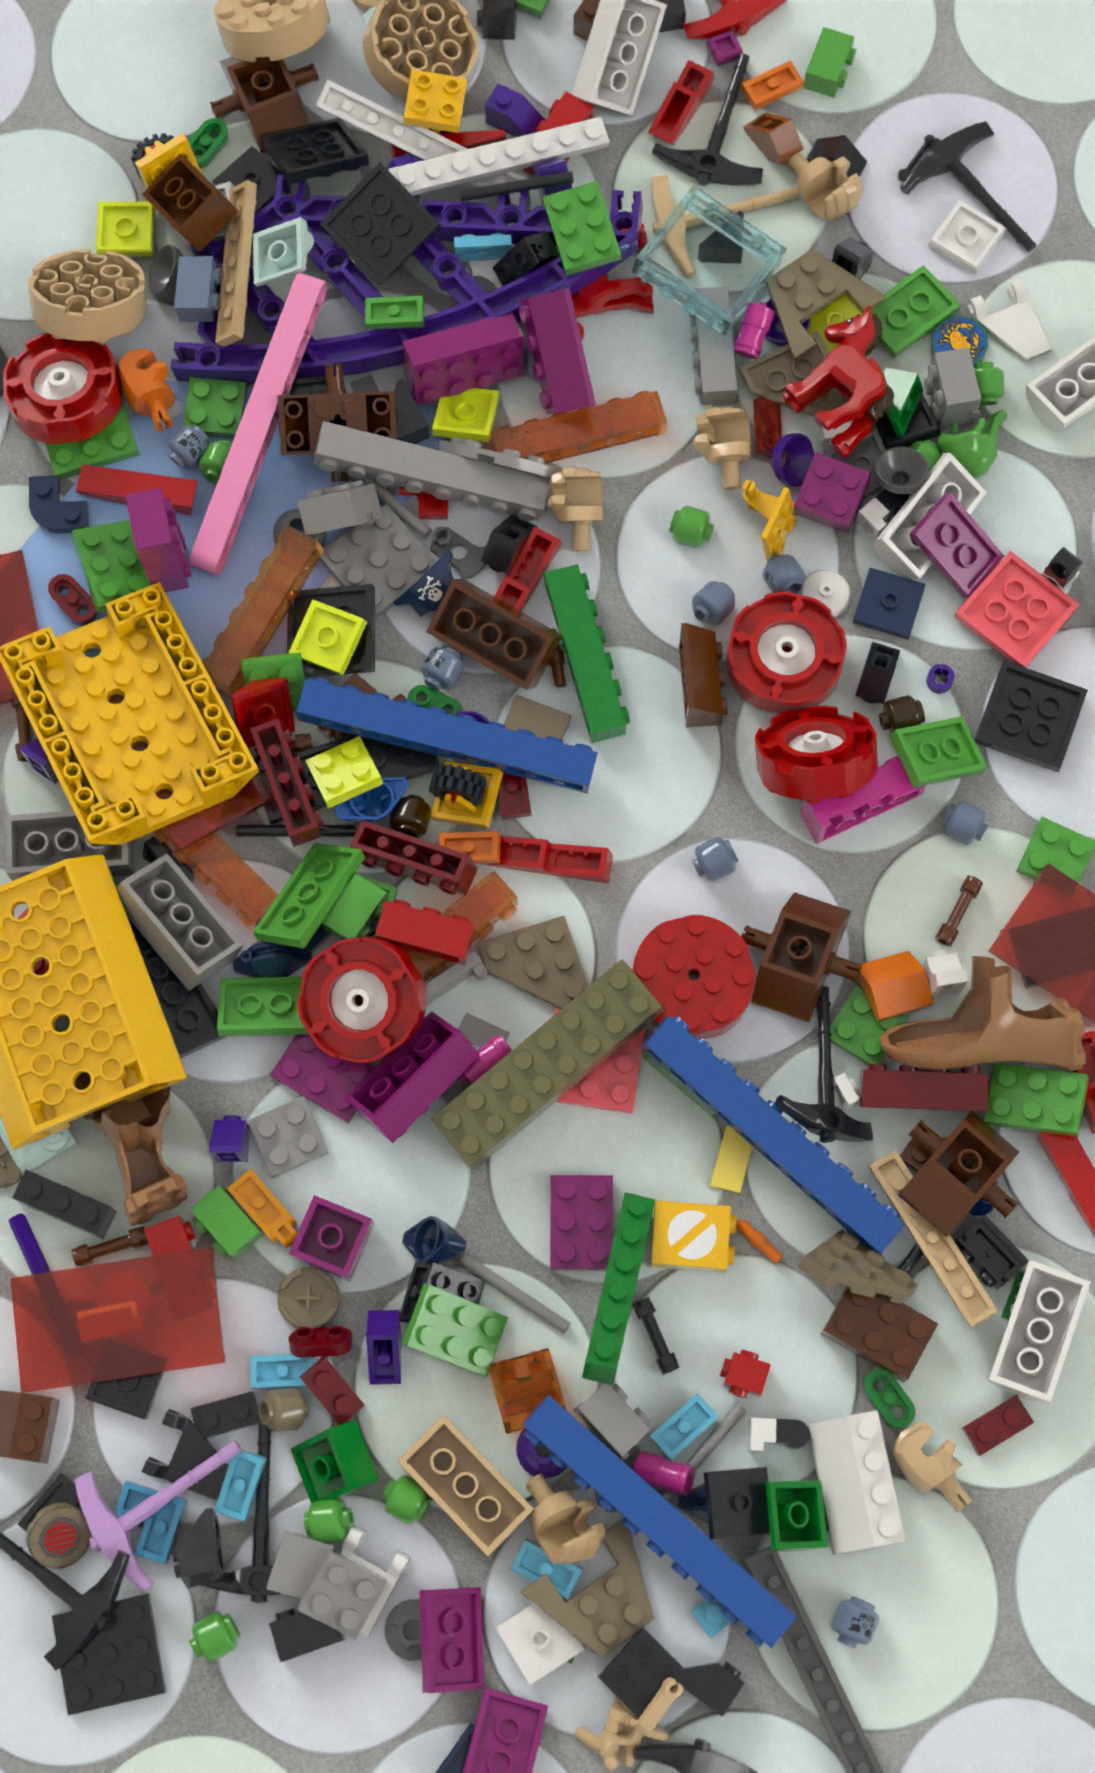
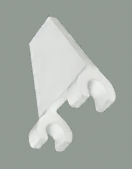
(1015, 325)
(392, 1575)

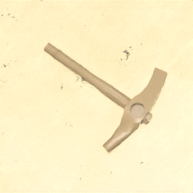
(675, 240)

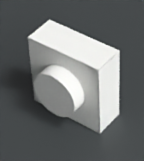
(825, 436)
(846, 1091)

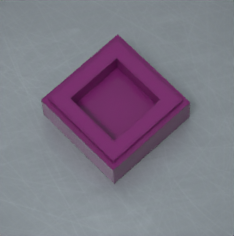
(724, 48)

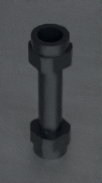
(644, 1310)

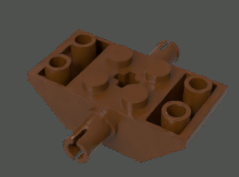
(265, 95)
(303, 415)
(795, 982)
(959, 1173)

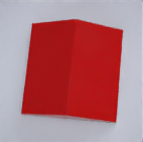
(260, 703)

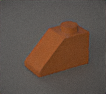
(774, 137)

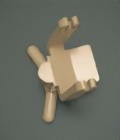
(620, 1742)

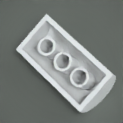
(1065, 389)
(896, 545)
(1039, 1332)

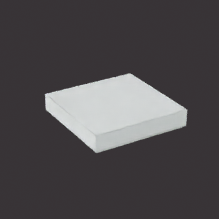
(967, 237)

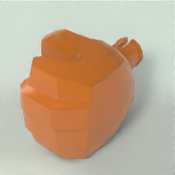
(145, 386)

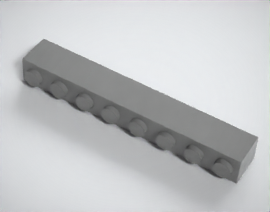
(430, 471)

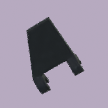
(190, 1452)

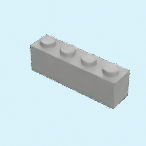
(714, 355)

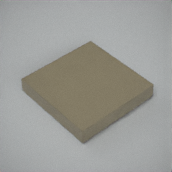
(536, 718)

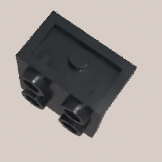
(440, 1277)
(640, 1670)

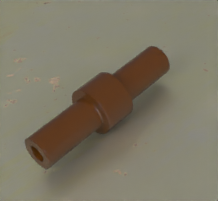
(556, 664)

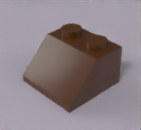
(27, 1426)

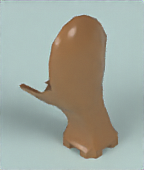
(990, 1029)
(136, 1138)

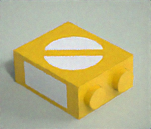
(692, 1236)

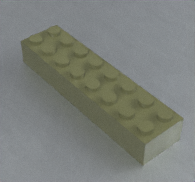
(547, 1064)

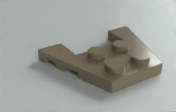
(807, 289)
(607, 1608)

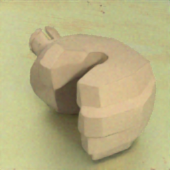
(826, 185)
(724, 441)
(577, 502)
(929, 1471)
(563, 1524)

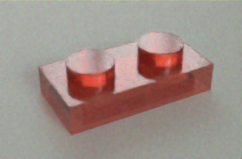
(767, 425)

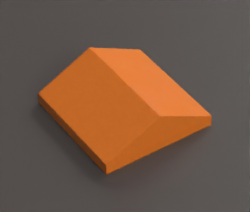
(895, 985)

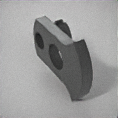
(467, 566)

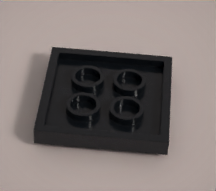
(315, 150)
(380, 224)
(352, 599)
(1030, 716)
(115, 1663)

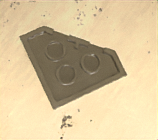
(776, 369)
(537, 961)
(852, 1264)

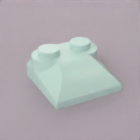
(281, 251)
(39, 1152)

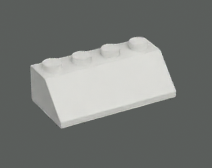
(619, 53)
(856, 1482)

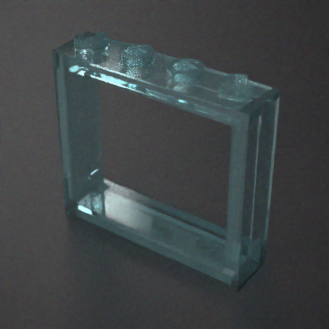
(730, 226)

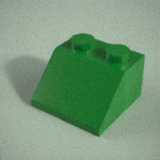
(335, 1463)
(796, 1515)

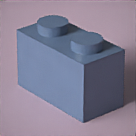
(197, 289)

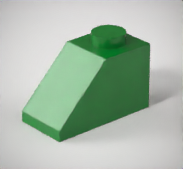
(907, 393)

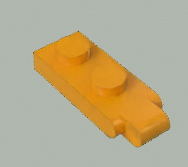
(264, 1208)

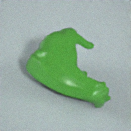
(976, 448)

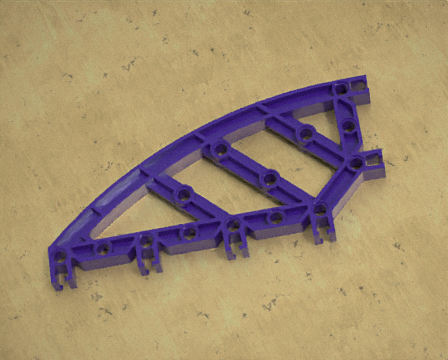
(384, 347)

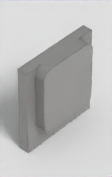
(296, 1564)

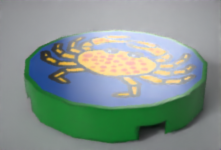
(960, 333)

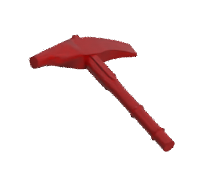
(733, 16)

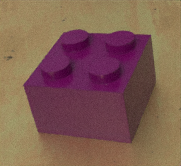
(832, 492)
(331, 1238)

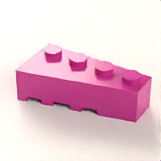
(884, 792)

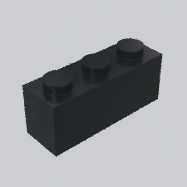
(64, 1204)

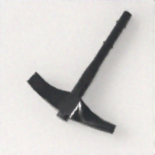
(946, 156)
(708, 164)
(825, 1118)
(254, 1578)
(88, 1610)
(690, 1757)

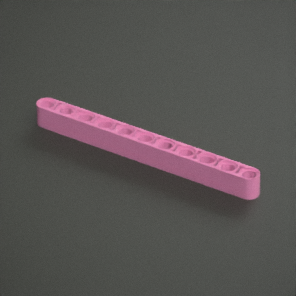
(258, 423)

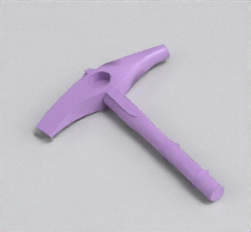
(112, 1531)

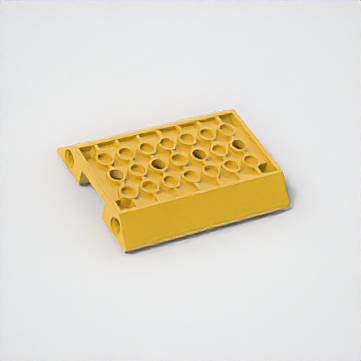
(165, 704)
(91, 978)

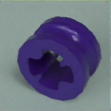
(940, 669)

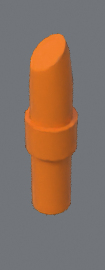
(759, 1241)

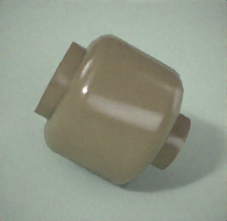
(283, 1410)

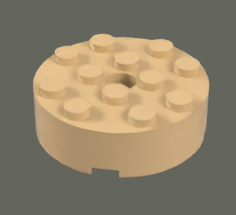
(270, 27)
(420, 37)
(87, 295)

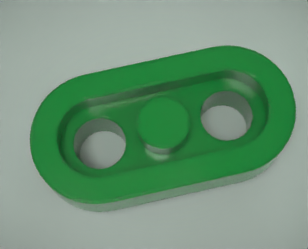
(204, 145)
(434, 699)
(891, 1396)

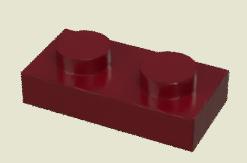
(514, 797)
(332, 1390)
(997, 1425)

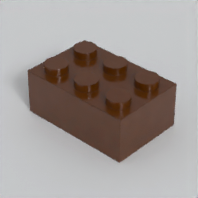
(190, 202)
(880, 1331)

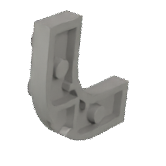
(509, 458)

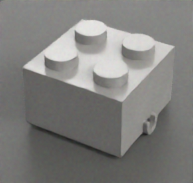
(953, 388)
(339, 507)
(614, 1419)

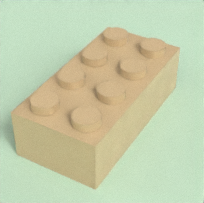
(466, 1485)

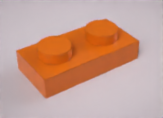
(772, 85)
(481, 846)

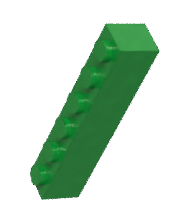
(585, 653)
(618, 1289)

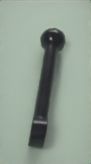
(903, 173)

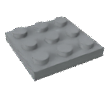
(380, 556)

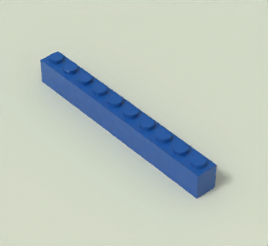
(446, 735)
(772, 1134)
(659, 1521)

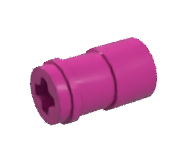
(753, 330)
(490, 1055)
(664, 1473)

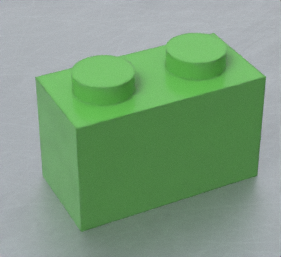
(829, 61)
(355, 909)
(226, 1223)

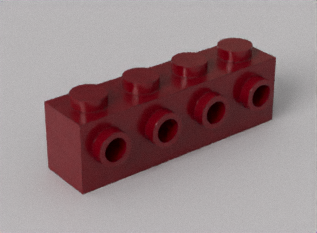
(286, 783)
(415, 858)
(923, 1090)

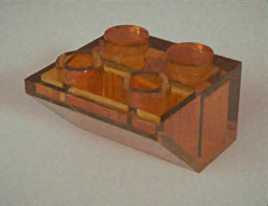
(522, 1385)

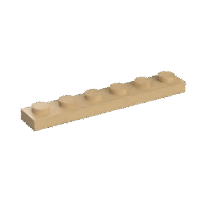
(236, 265)
(938, 1250)

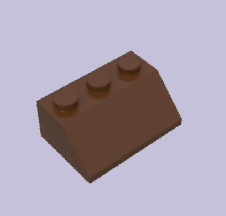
(701, 676)

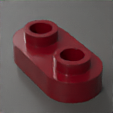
(73, 601)
(320, 1341)

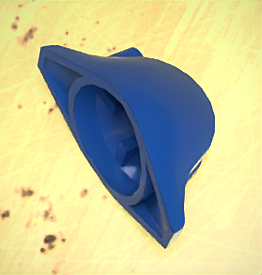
(375, 803)

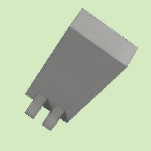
(454, 976)

